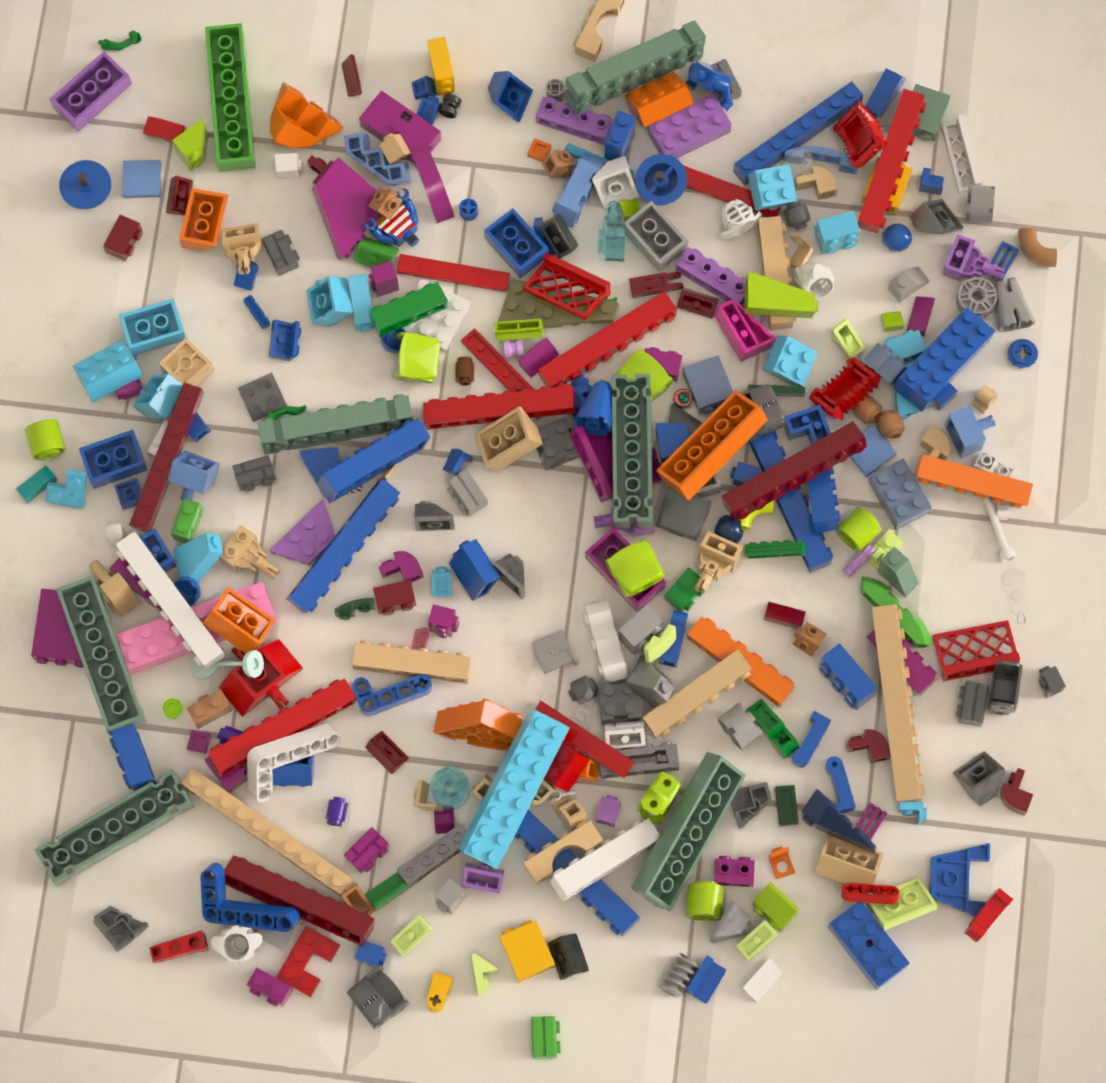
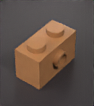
(209, 708)

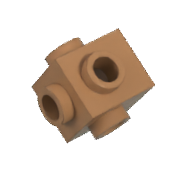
(558, 164)
(385, 203)
(808, 638)

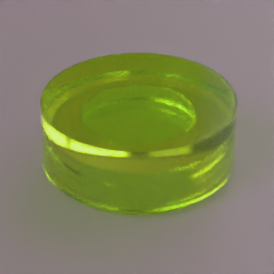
(172, 708)

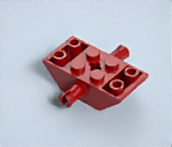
(249, 692)

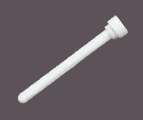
(1006, 553)

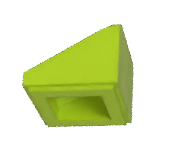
(628, 208)
(892, 321)

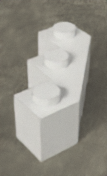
(605, 641)

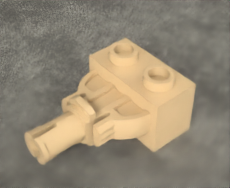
(241, 244)
(243, 551)
(716, 557)
(115, 589)

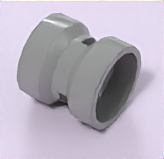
(551, 90)

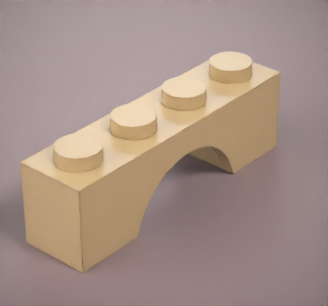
(589, 42)
(583, 838)

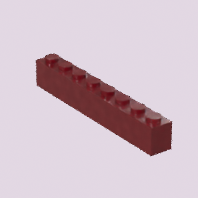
(169, 448)
(794, 471)
(311, 905)

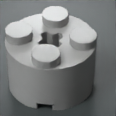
(980, 204)
(740, 726)

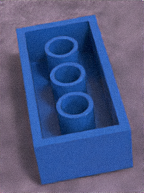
(877, 962)

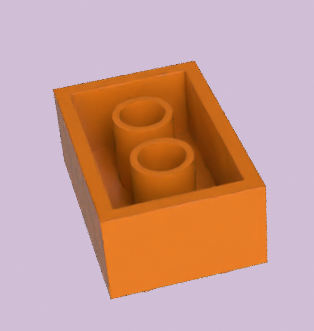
(658, 99)

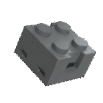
(557, 444)
(618, 703)

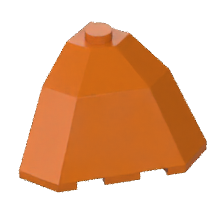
(298, 122)

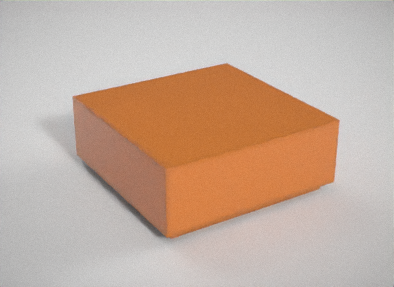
(539, 150)

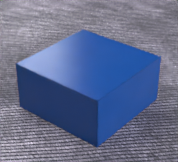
(128, 493)

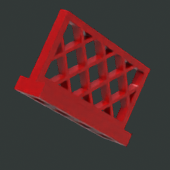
(575, 277)
(974, 666)

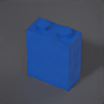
(620, 136)
(474, 569)

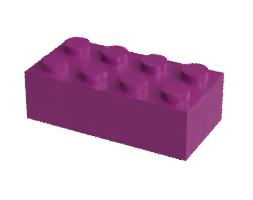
(605, 548)

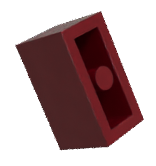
(123, 237)
(394, 597)

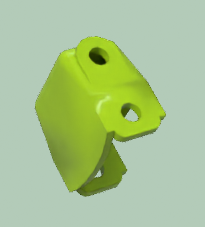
(417, 358)
(643, 363)
(635, 568)
(659, 798)

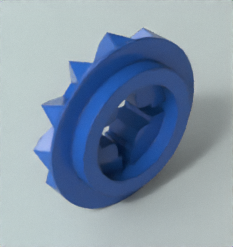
(1029, 348)

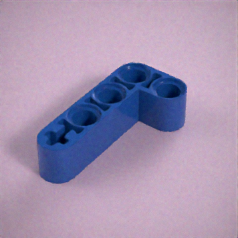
(394, 691)

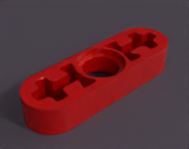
(881, 893)

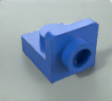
(429, 108)

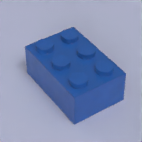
(516, 243)
(113, 459)
(847, 677)
(132, 757)

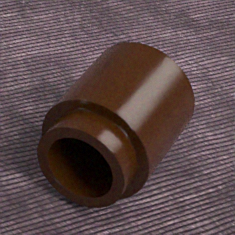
(464, 371)

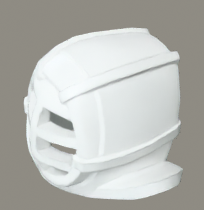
(737, 219)
(810, 278)
(236, 943)

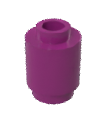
(129, 390)

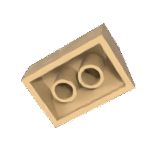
(508, 439)
(847, 862)

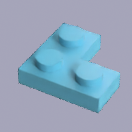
(72, 493)

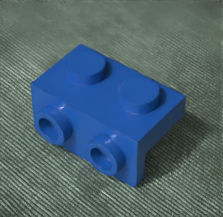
(284, 340)

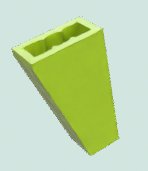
(776, 298)

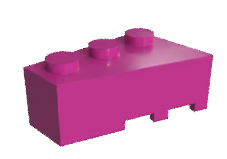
(743, 331)

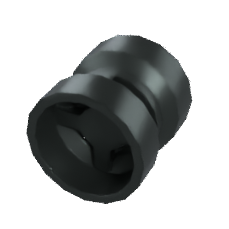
(450, 106)

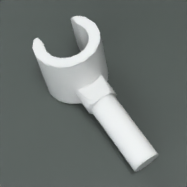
(1002, 514)
(557, 795)

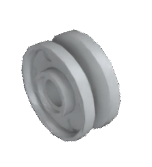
(977, 287)

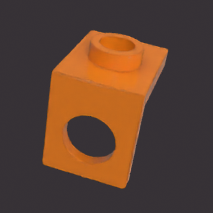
(781, 855)

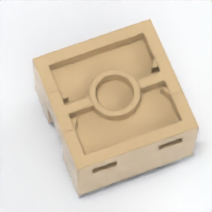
(186, 364)

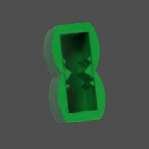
(683, 592)

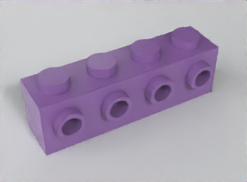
(583, 125)
(711, 276)

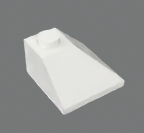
(615, 182)

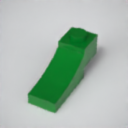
(773, 728)

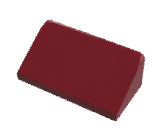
(351, 76)
(178, 195)
(697, 303)
(784, 615)
(386, 752)

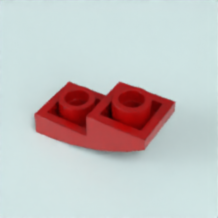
(162, 129)

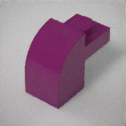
(403, 563)

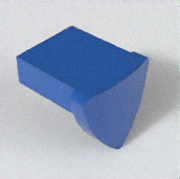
(247, 280)
(455, 461)

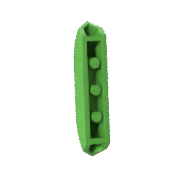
(914, 629)

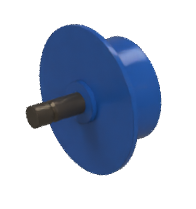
(85, 184)

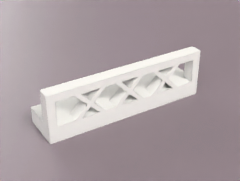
(968, 150)

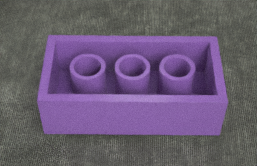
(90, 91)
(690, 128)

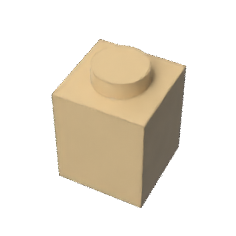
(394, 148)

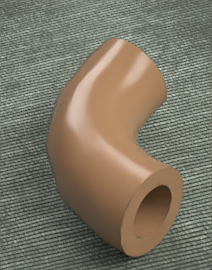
(1034, 250)

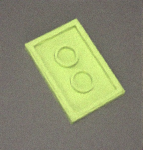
(912, 902)

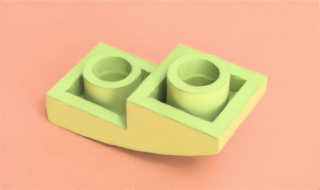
(659, 645)

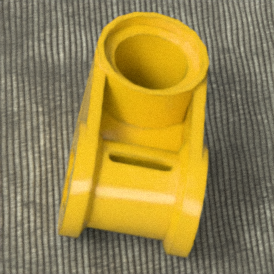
(439, 988)

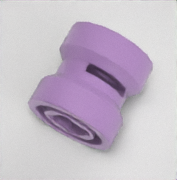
(512, 348)

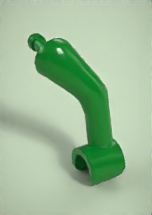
(106, 44)
(292, 410)

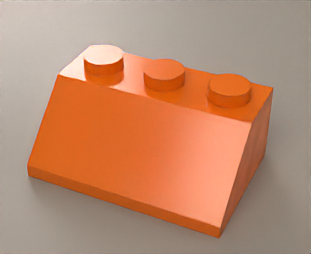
(203, 219)
(238, 621)

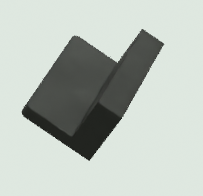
(568, 956)

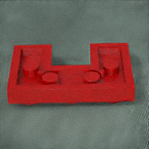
(293, 971)

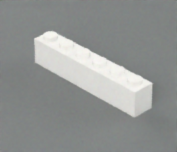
(605, 859)

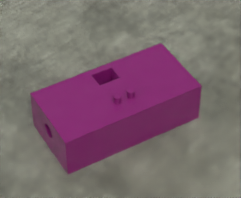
(389, 116)

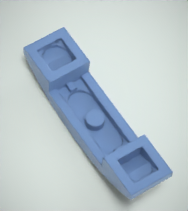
(827, 155)

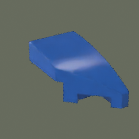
(537, 223)

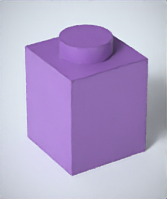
(608, 810)

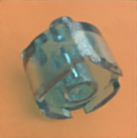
(445, 778)

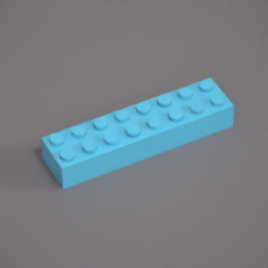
(513, 788)

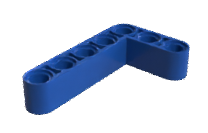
(240, 909)

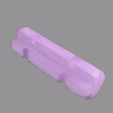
(859, 560)

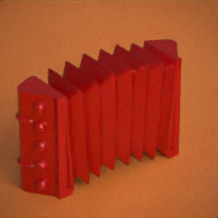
(860, 134)
(846, 389)

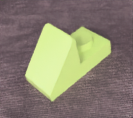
(847, 339)
(481, 968)

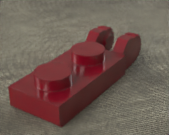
(654, 284)

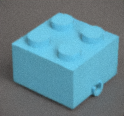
(772, 187)
(837, 232)
(329, 301)
(790, 360)
(159, 397)

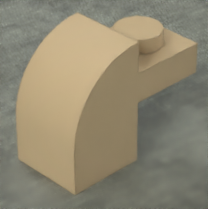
(819, 178)
(936, 443)
(570, 812)

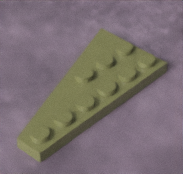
(524, 306)

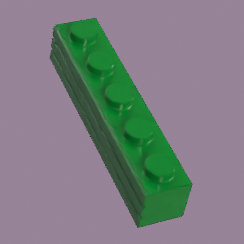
(775, 549)

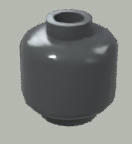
(797, 215)
(579, 687)

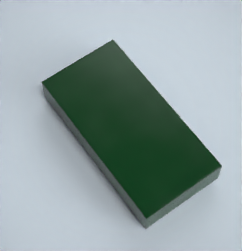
(786, 805)

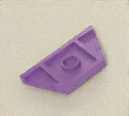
(307, 537)

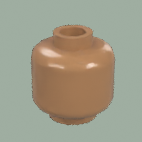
(869, 410)
(891, 425)

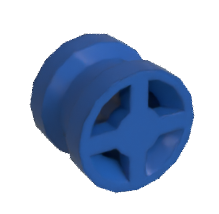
(468, 205)

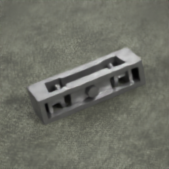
(647, 751)
(432, 857)

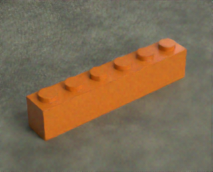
(973, 480)
(720, 645)

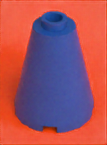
(596, 410)

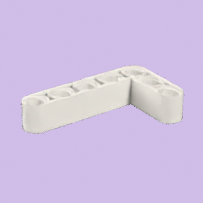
(284, 751)

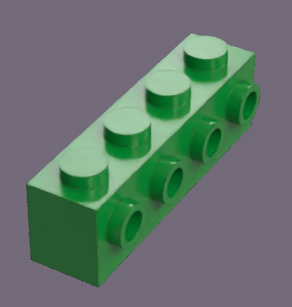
(408, 309)

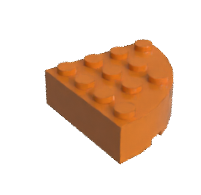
(480, 724)

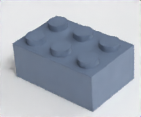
(899, 494)

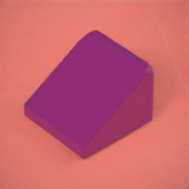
(444, 821)

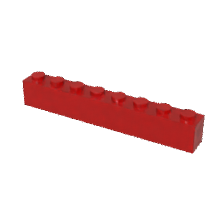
(891, 160)
(609, 341)
(493, 406)
(289, 721)

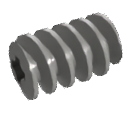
(679, 975)

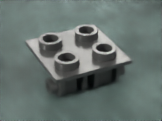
(262, 396)

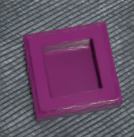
(198, 742)

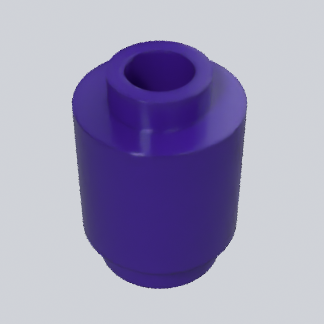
(227, 732)
(336, 811)

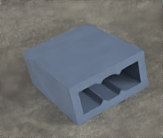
(707, 384)

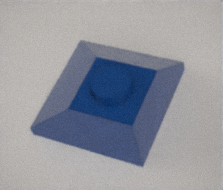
(509, 94)

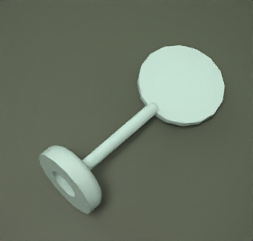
(251, 664)

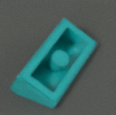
(36, 484)

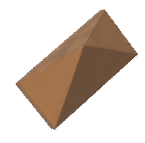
(357, 900)

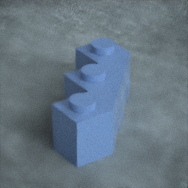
(375, 161)
(578, 189)

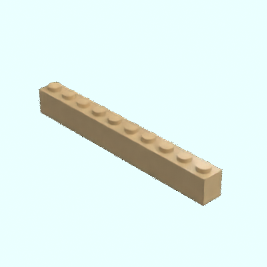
(897, 703)
(266, 832)

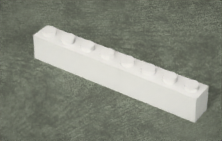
(170, 601)

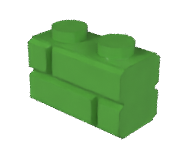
(187, 521)
(544, 1037)

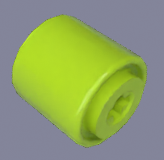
(45, 439)
(858, 529)
(705, 901)

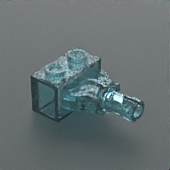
(612, 235)

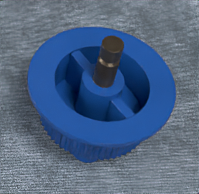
(661, 179)

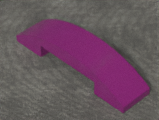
(432, 184)

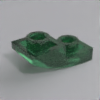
(348, 609)

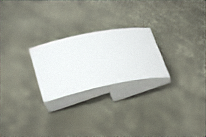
(992, 463)

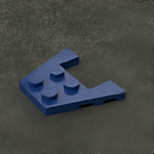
(951, 877)

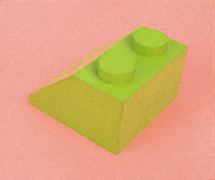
(192, 145)
(775, 907)

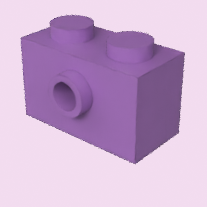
(482, 877)

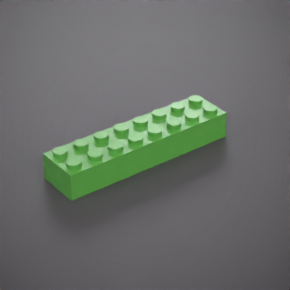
(230, 97)

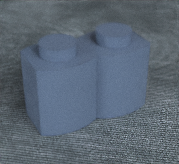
(885, 363)

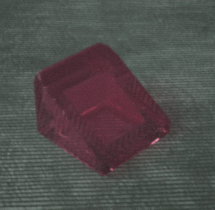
(420, 638)

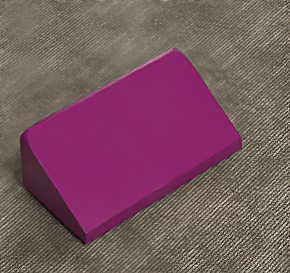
(920, 314)
(538, 357)

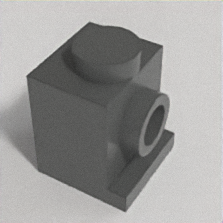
(1051, 681)

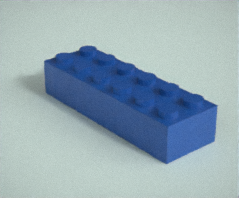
(944, 359)
(373, 460)

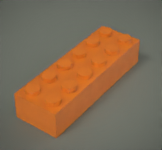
(712, 445)

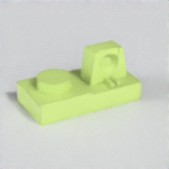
(882, 547)
(411, 935)
(757, 940)

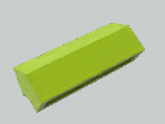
(519, 329)

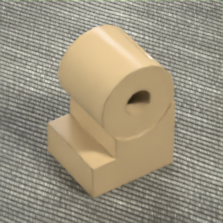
(984, 399)

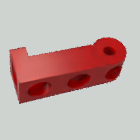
(988, 914)
(179, 947)

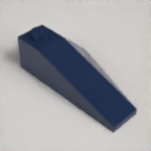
(824, 816)

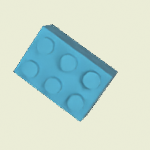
(152, 327)
(107, 370)

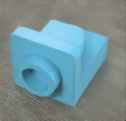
(441, 582)
(910, 808)

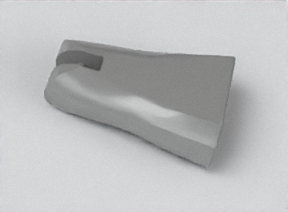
(1011, 307)

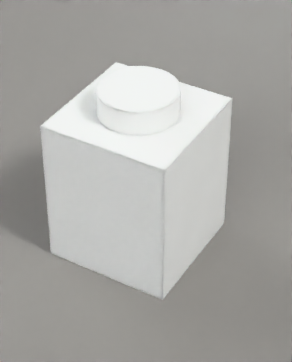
(288, 165)

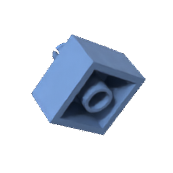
(967, 431)
(193, 473)

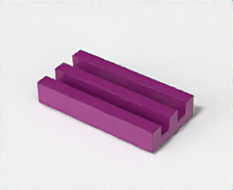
(877, 810)

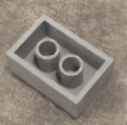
(655, 236)

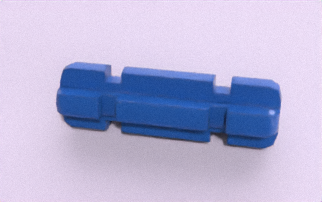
(256, 311)

